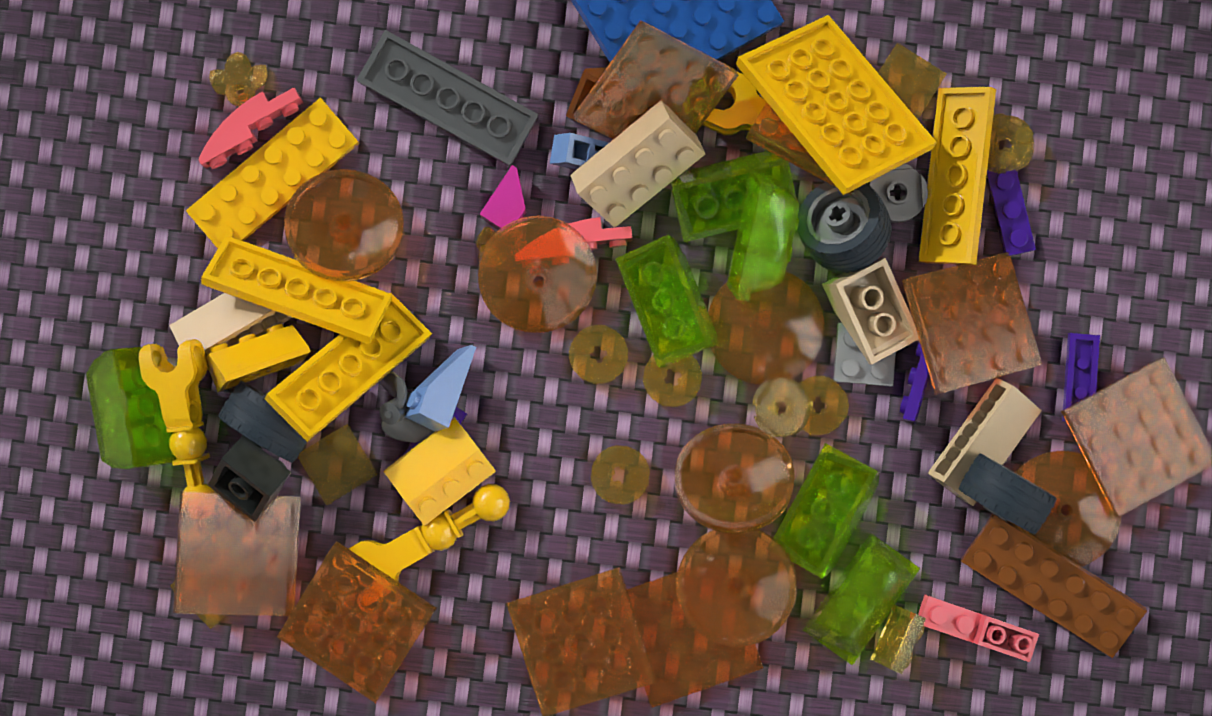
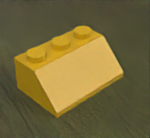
(256, 356)
(439, 471)

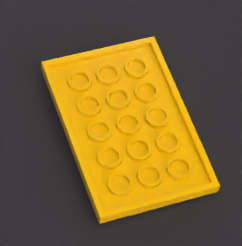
(835, 104)

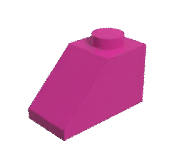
(506, 201)

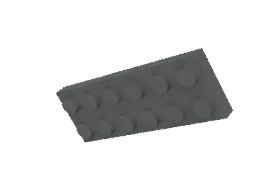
(447, 98)

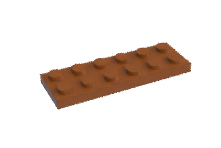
(1054, 585)

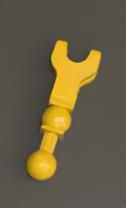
(742, 113)
(180, 404)
(488, 503)

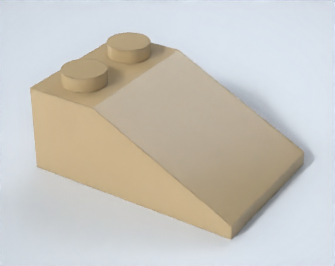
(872, 310)

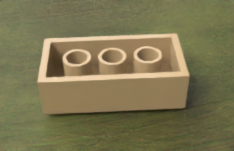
(637, 164)

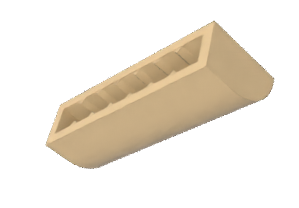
(225, 321)
(990, 429)

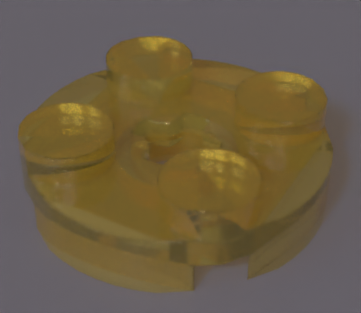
(1020, 138)
(609, 341)
(671, 395)
(836, 402)
(797, 407)
(627, 459)

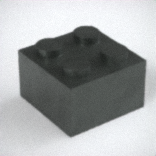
(249, 478)

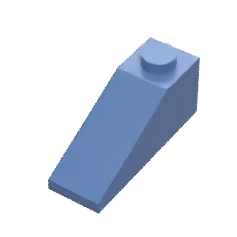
(574, 150)
(437, 396)

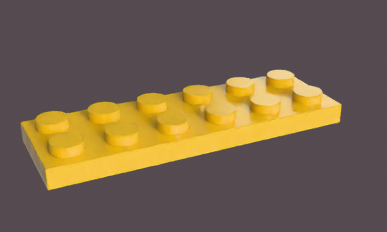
(273, 175)
(957, 175)
(294, 291)
(345, 371)

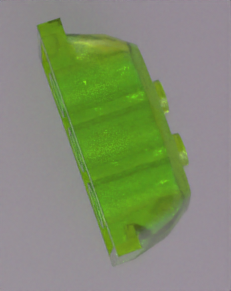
(713, 196)
(763, 236)
(667, 300)
(126, 412)
(827, 510)
(861, 599)

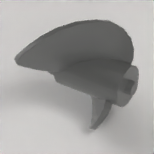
(394, 411)

